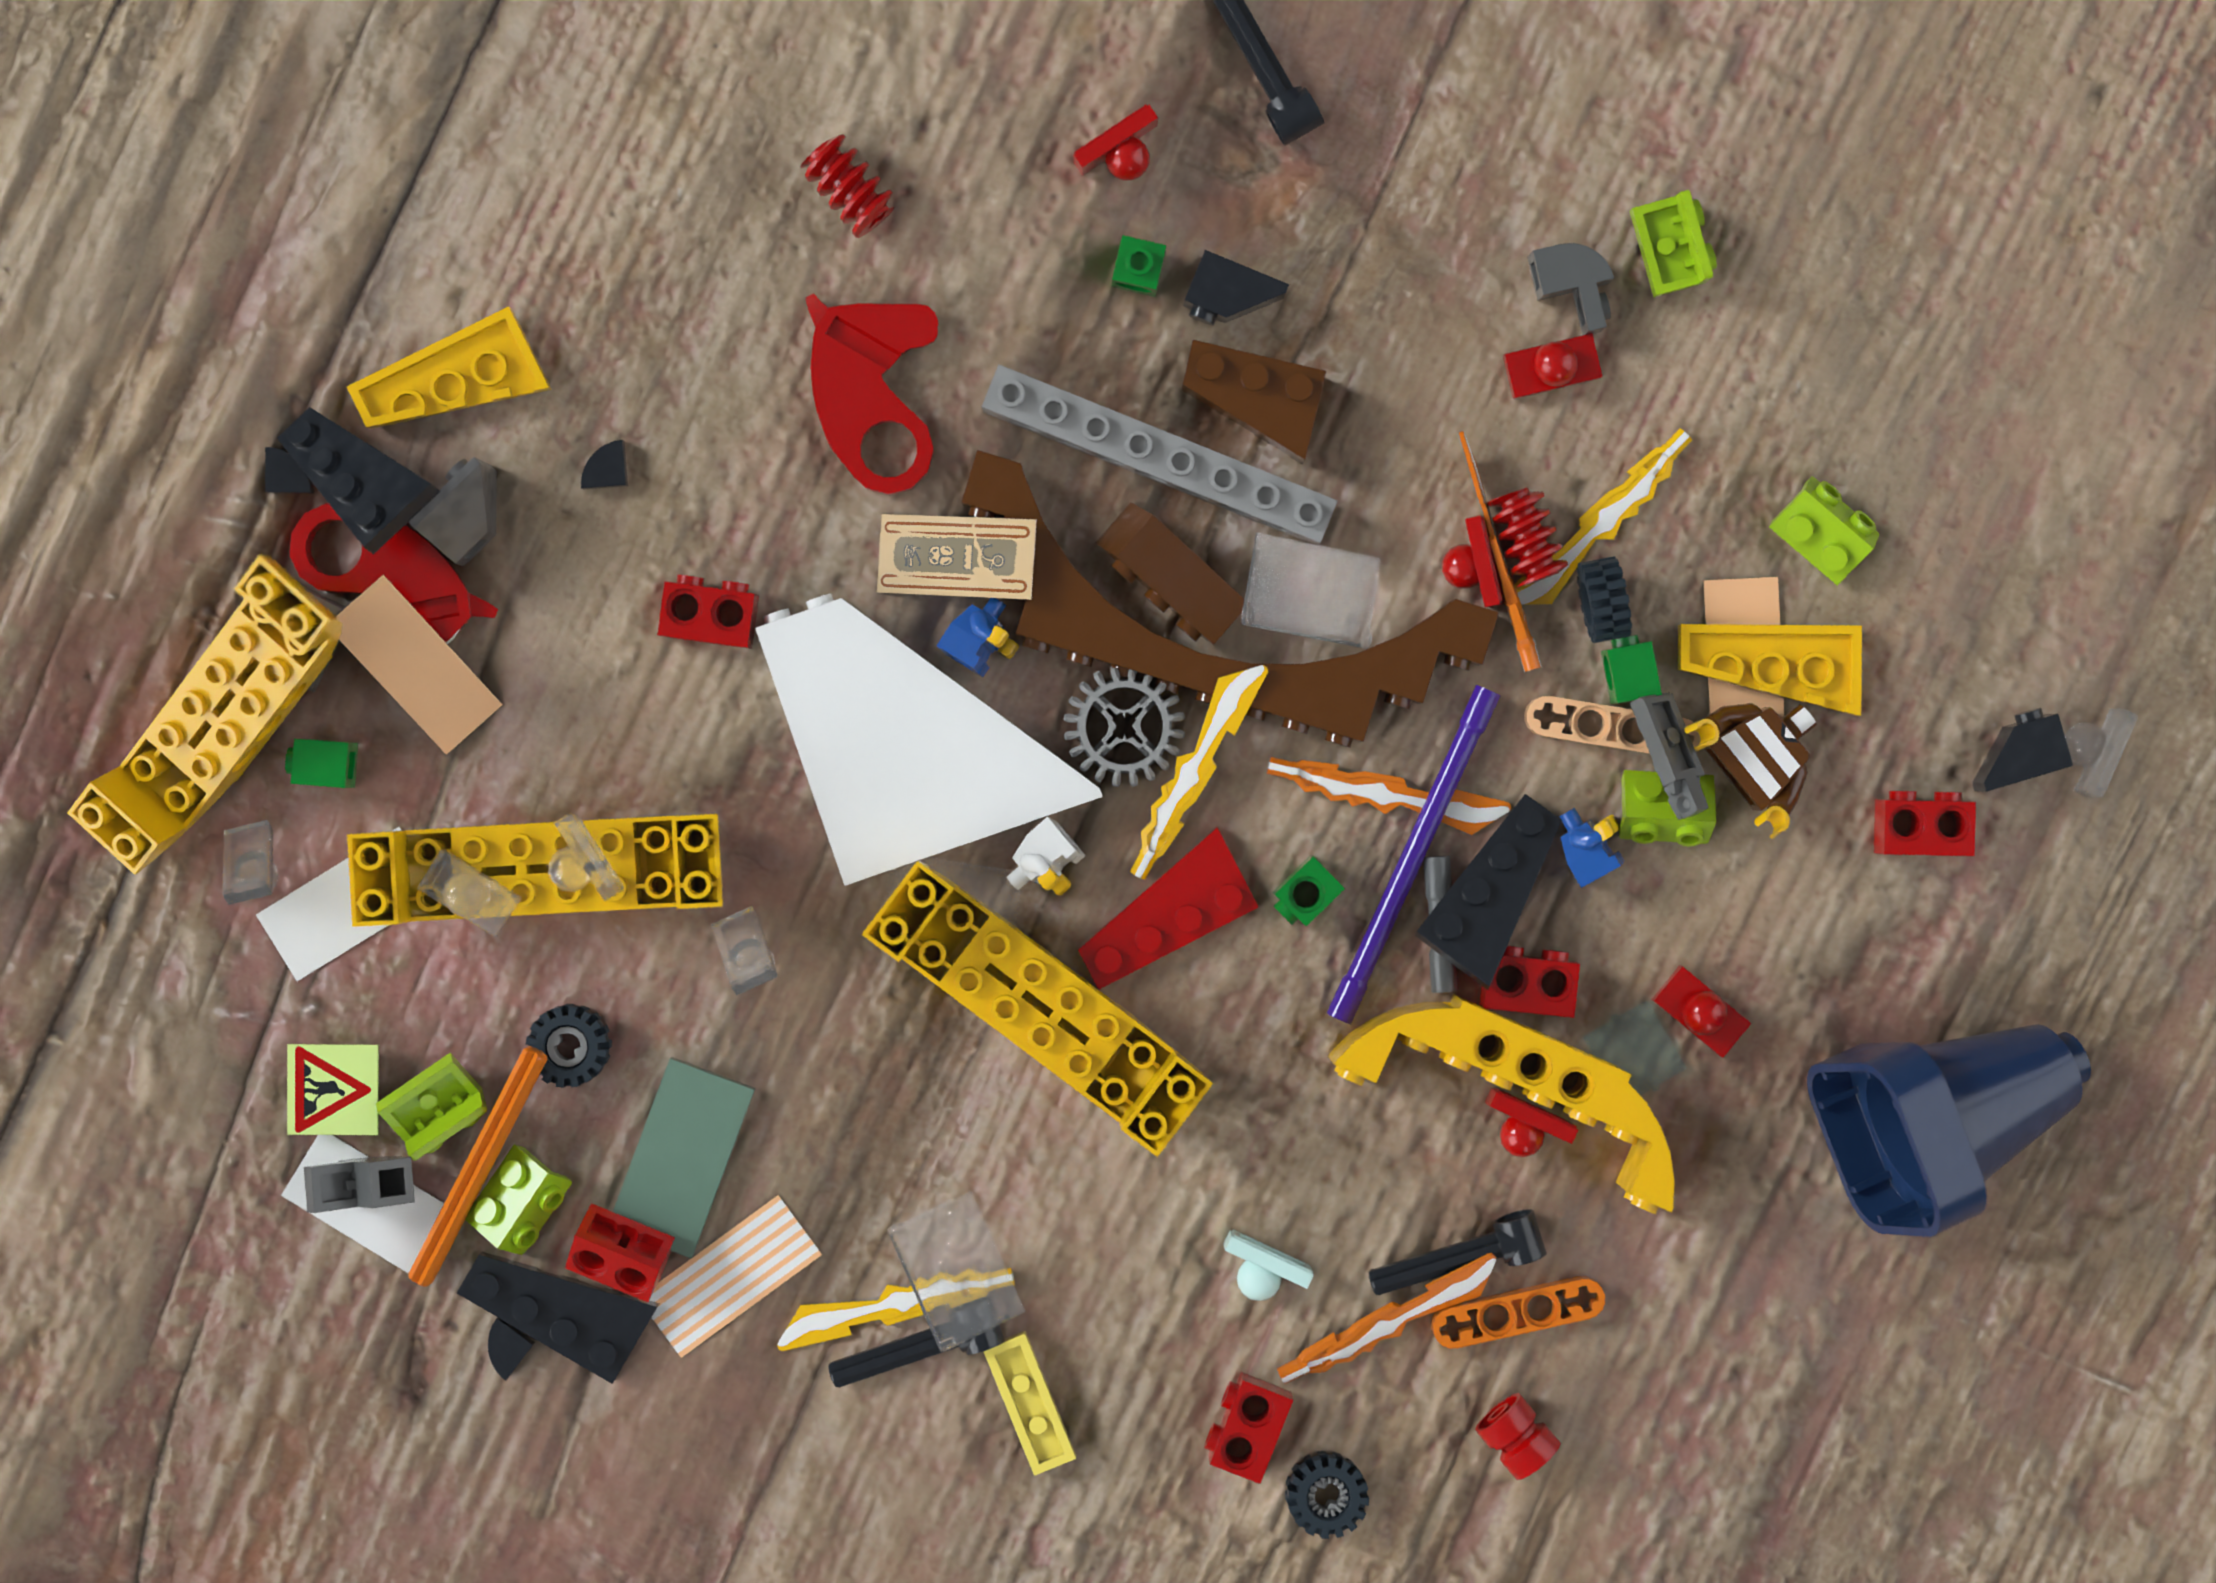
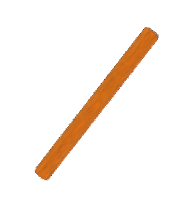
(477, 1166)

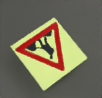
(332, 1089)

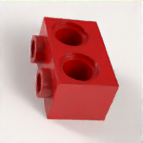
(707, 624)
(1924, 833)
(1527, 993)
(619, 1252)
(1259, 1429)

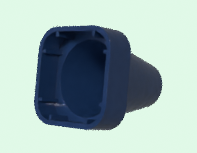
(1937, 1119)

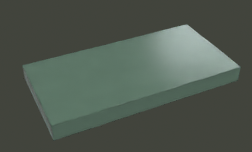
(684, 1152)

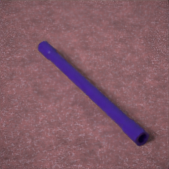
(1472, 725)

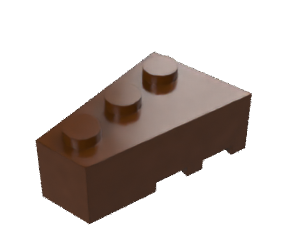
(1257, 392)

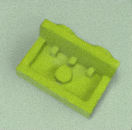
(1673, 243)
(1826, 530)
(1650, 818)
(433, 1106)
(517, 1201)

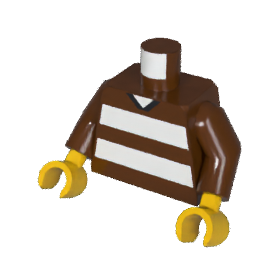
(1759, 756)

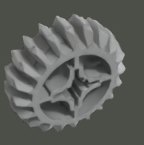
(1152, 753)

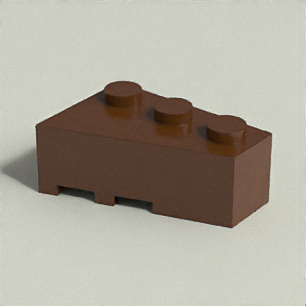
(1171, 573)

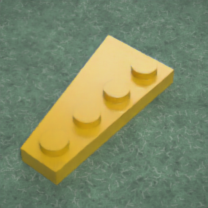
(458, 372)
(1790, 661)

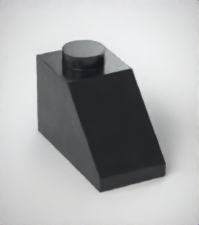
(1229, 290)
(2024, 751)

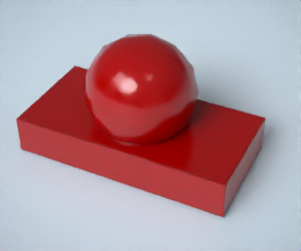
(1120, 147)
(1552, 366)
(1474, 564)
(1701, 1011)
(1524, 1130)

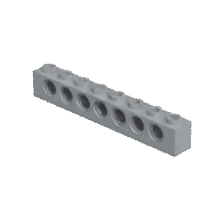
(1158, 455)

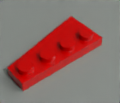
(1178, 908)

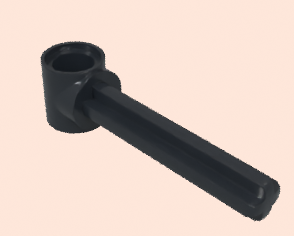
(1290, 108)
(1514, 1239)
(903, 1352)

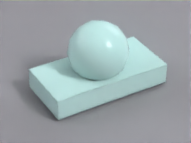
(1264, 1266)

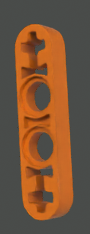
(1518, 1317)

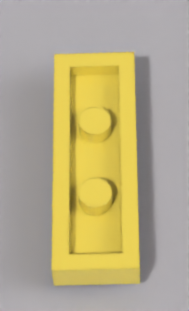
(1030, 1403)

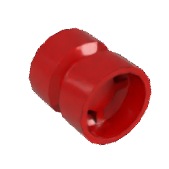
(1523, 1443)

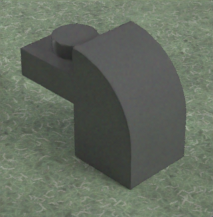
(1578, 271)
(359, 1183)

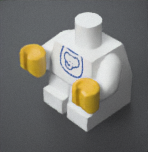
(1043, 857)

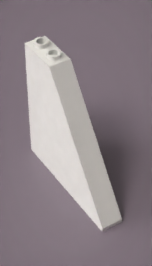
(899, 747)

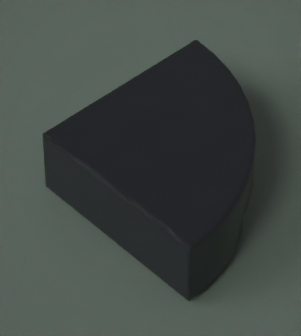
(606, 467)
(284, 474)
(507, 1347)

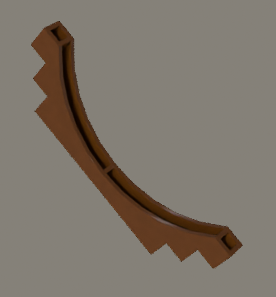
(1321, 694)

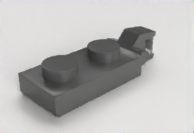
(1671, 753)

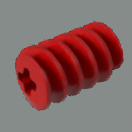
(847, 186)
(1528, 535)

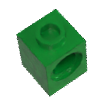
(1138, 266)
(1630, 670)
(322, 763)
(1326, 885)

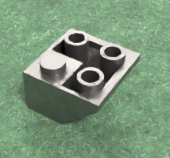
(463, 512)

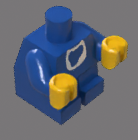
(976, 636)
(1587, 847)

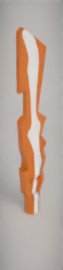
(1525, 642)
(1386, 792)
(1390, 1320)

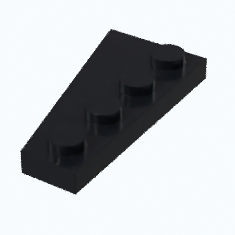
(357, 480)
(1486, 901)
(571, 1317)

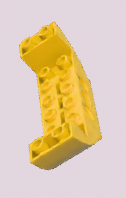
(213, 719)
(655, 857)
(1039, 1005)
(1599, 1093)

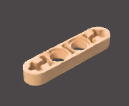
(1612, 723)

